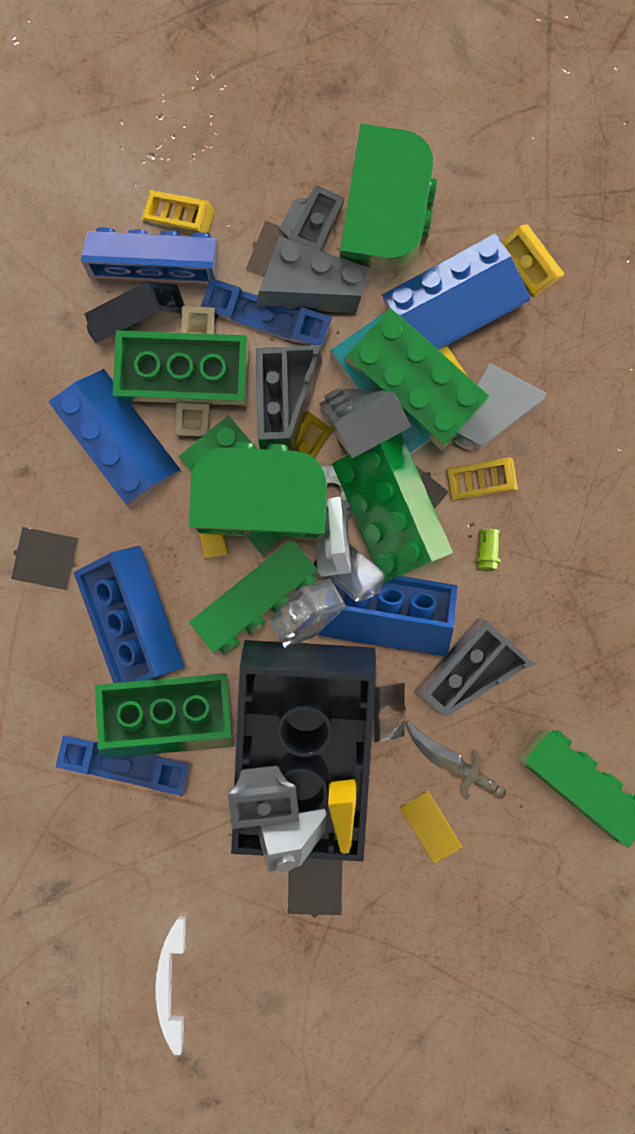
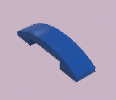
(238, 306)
(141, 770)

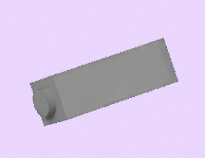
(507, 403)

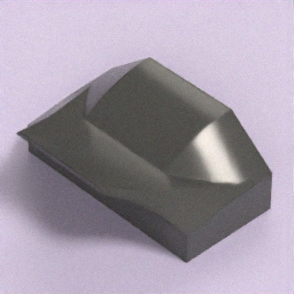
(312, 217)
(262, 798)

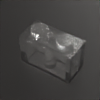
(307, 612)

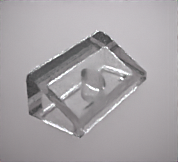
(363, 580)

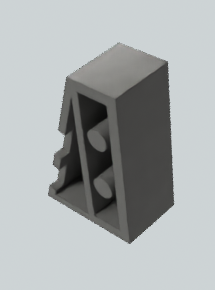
(311, 280)
(283, 391)
(363, 417)
(472, 667)

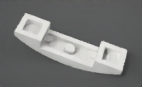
(171, 1025)

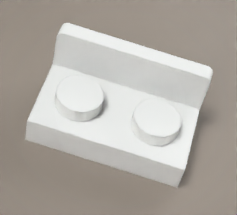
(334, 551)

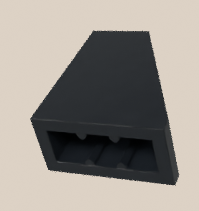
(135, 310)

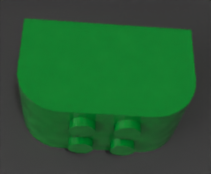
(388, 199)
(258, 493)

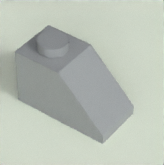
(291, 842)

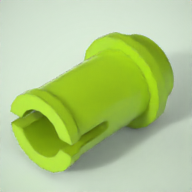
(488, 549)

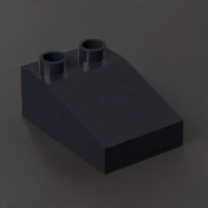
(312, 719)

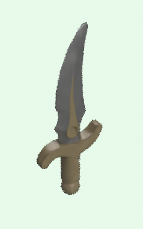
(455, 764)

